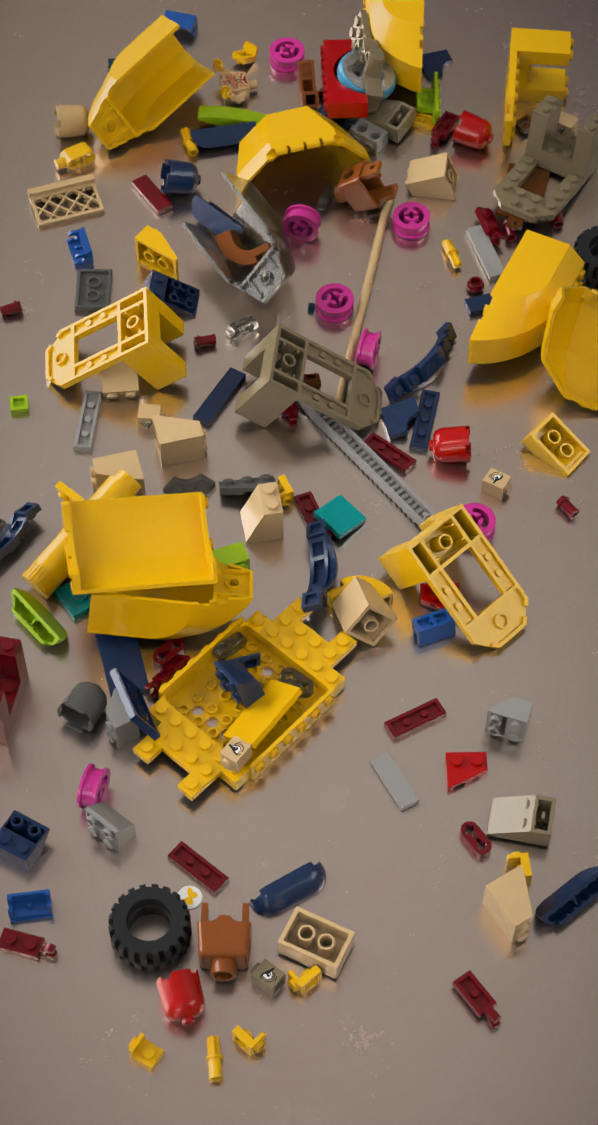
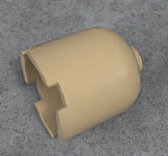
(71, 120)

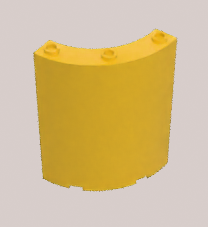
(138, 543)

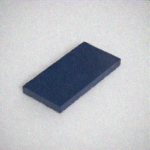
(125, 656)
(134, 704)

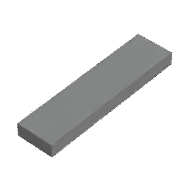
(485, 252)
(88, 421)

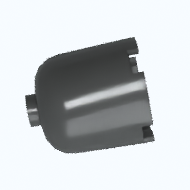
(83, 706)

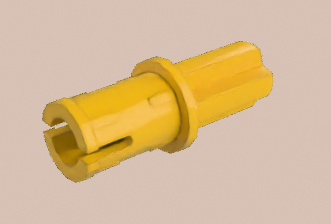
(188, 142)
(452, 253)
(214, 1058)

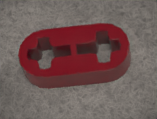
(168, 652)
(478, 837)

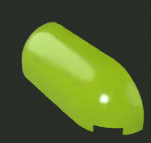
(37, 618)

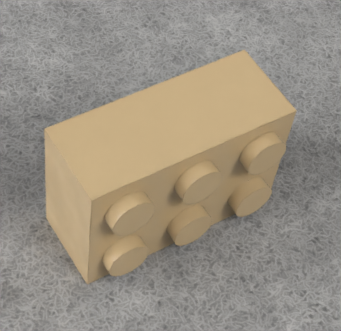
(316, 942)

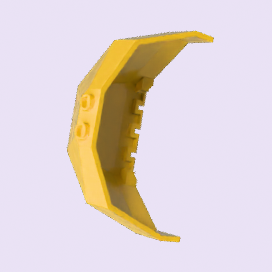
(291, 131)
(571, 344)

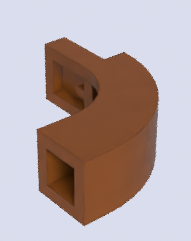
(307, 84)
(235, 251)

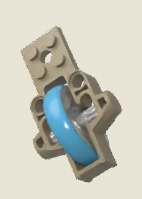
(365, 66)

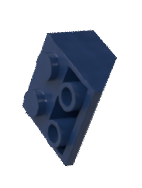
(238, 682)
(22, 840)

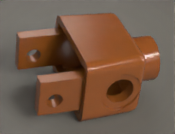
(362, 186)
(224, 943)

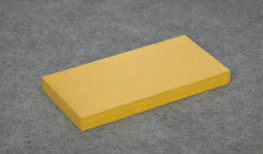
(263, 714)

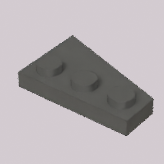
(243, 485)

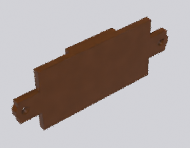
(536, 184)

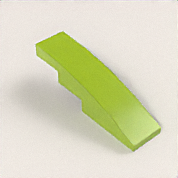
(225, 115)

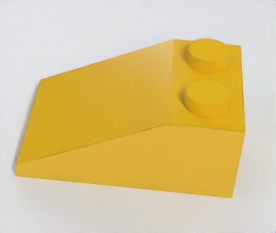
(156, 253)
(556, 444)

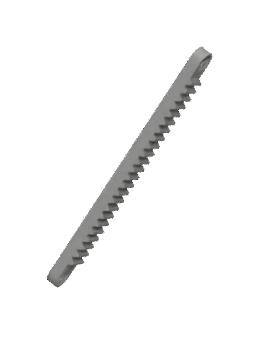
(372, 465)

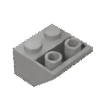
(509, 719)
(109, 825)

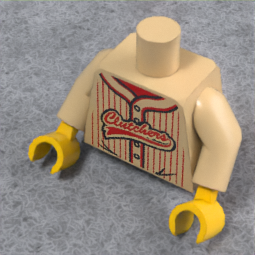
(233, 84)

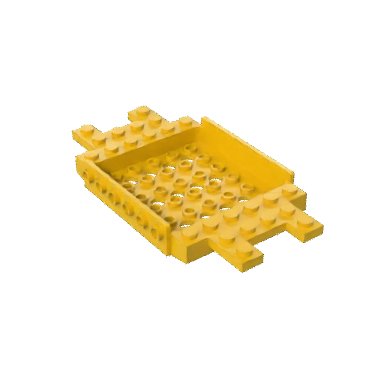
(281, 645)

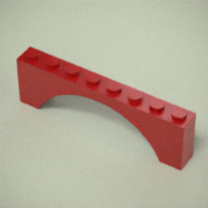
(338, 99)

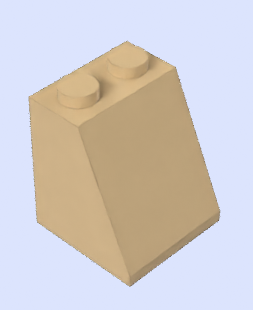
(433, 177)
(120, 381)
(178, 439)
(112, 464)
(263, 514)
(363, 612)
(510, 904)

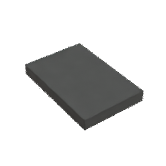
(93, 290)

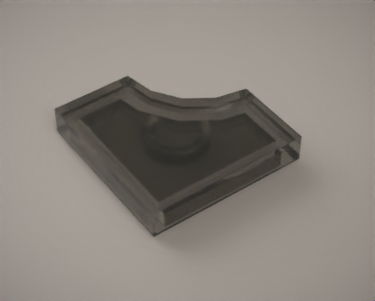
(196, 484)

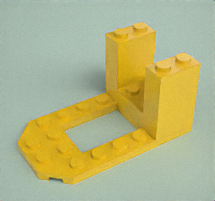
(530, 82)
(143, 331)
(440, 542)

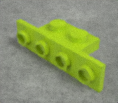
(428, 100)

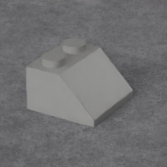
(119, 726)

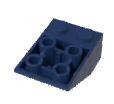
(175, 294)

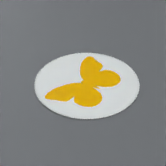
(191, 896)

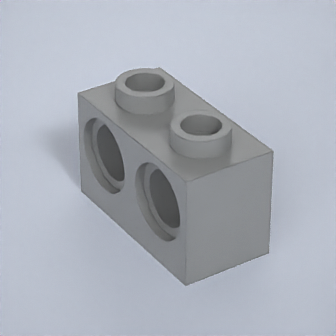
(369, 135)

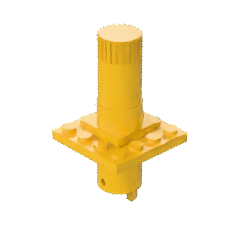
(51, 566)

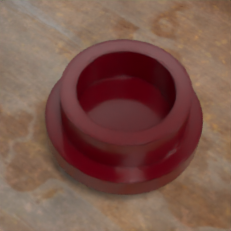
(475, 285)

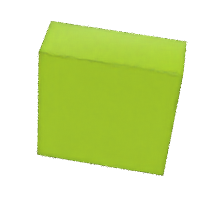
(19, 404)

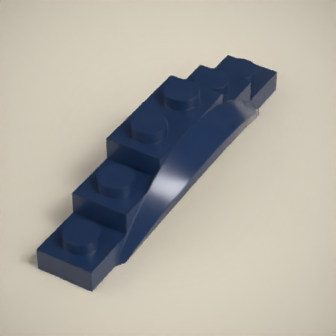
(427, 369)
(17, 527)
(322, 566)

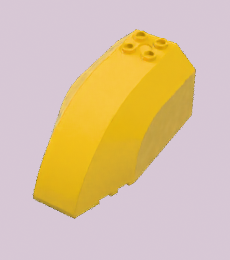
(400, 36)
(145, 85)
(523, 297)
(172, 610)

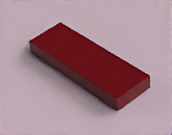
(152, 194)
(390, 454)
(306, 506)
(415, 719)
(198, 868)

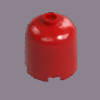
(473, 131)
(451, 444)
(181, 996)

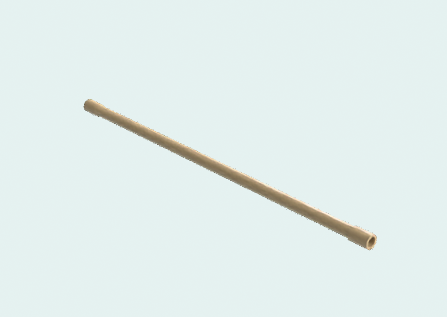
(360, 313)

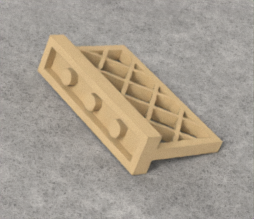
(62, 190)

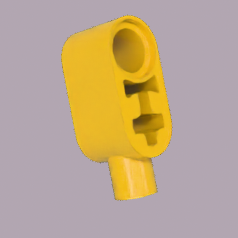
(75, 157)

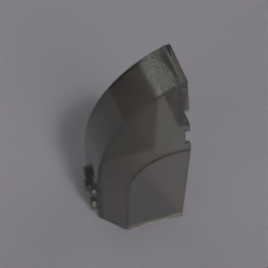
(261, 227)

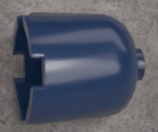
(179, 177)

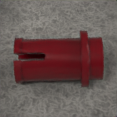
(558, 220)
(510, 234)
(11, 308)
(201, 341)
(564, 504)

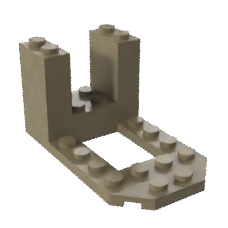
(554, 153)
(280, 370)

